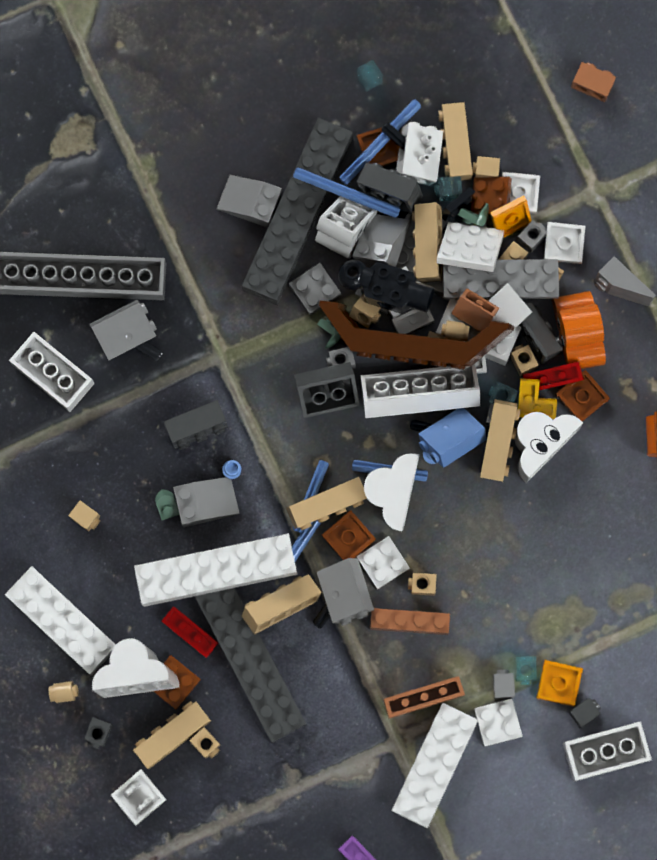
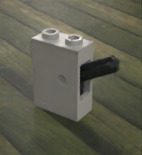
(125, 330)
(344, 593)

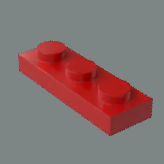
(557, 375)
(190, 632)

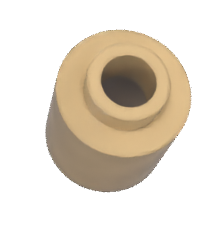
(455, 331)
(63, 692)

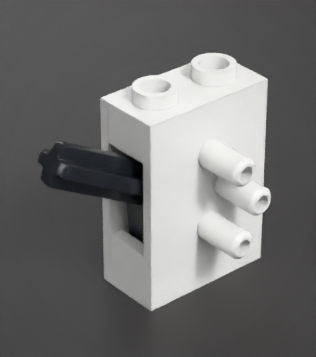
(418, 151)

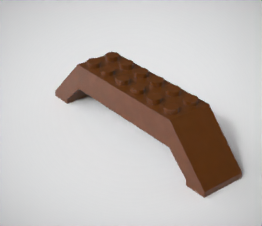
(414, 347)

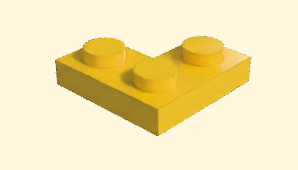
(529, 401)

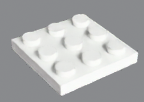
(470, 246)

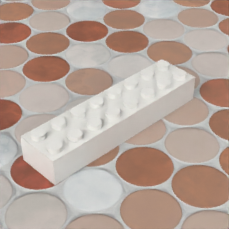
(215, 570)

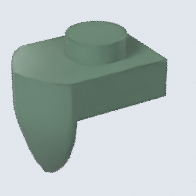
(470, 217)
(328, 326)
(166, 504)

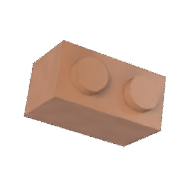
(593, 81)
(474, 310)

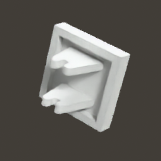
(138, 797)

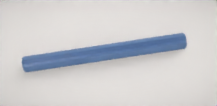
(379, 143)
(346, 192)

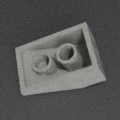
(250, 200)
(382, 241)
(622, 283)
(206, 501)

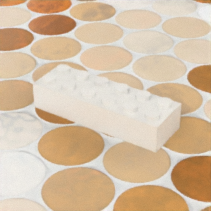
(419, 391)
(61, 620)
(434, 765)

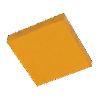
(512, 216)
(559, 683)

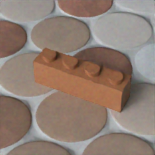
(410, 621)
(423, 697)

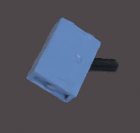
(449, 436)

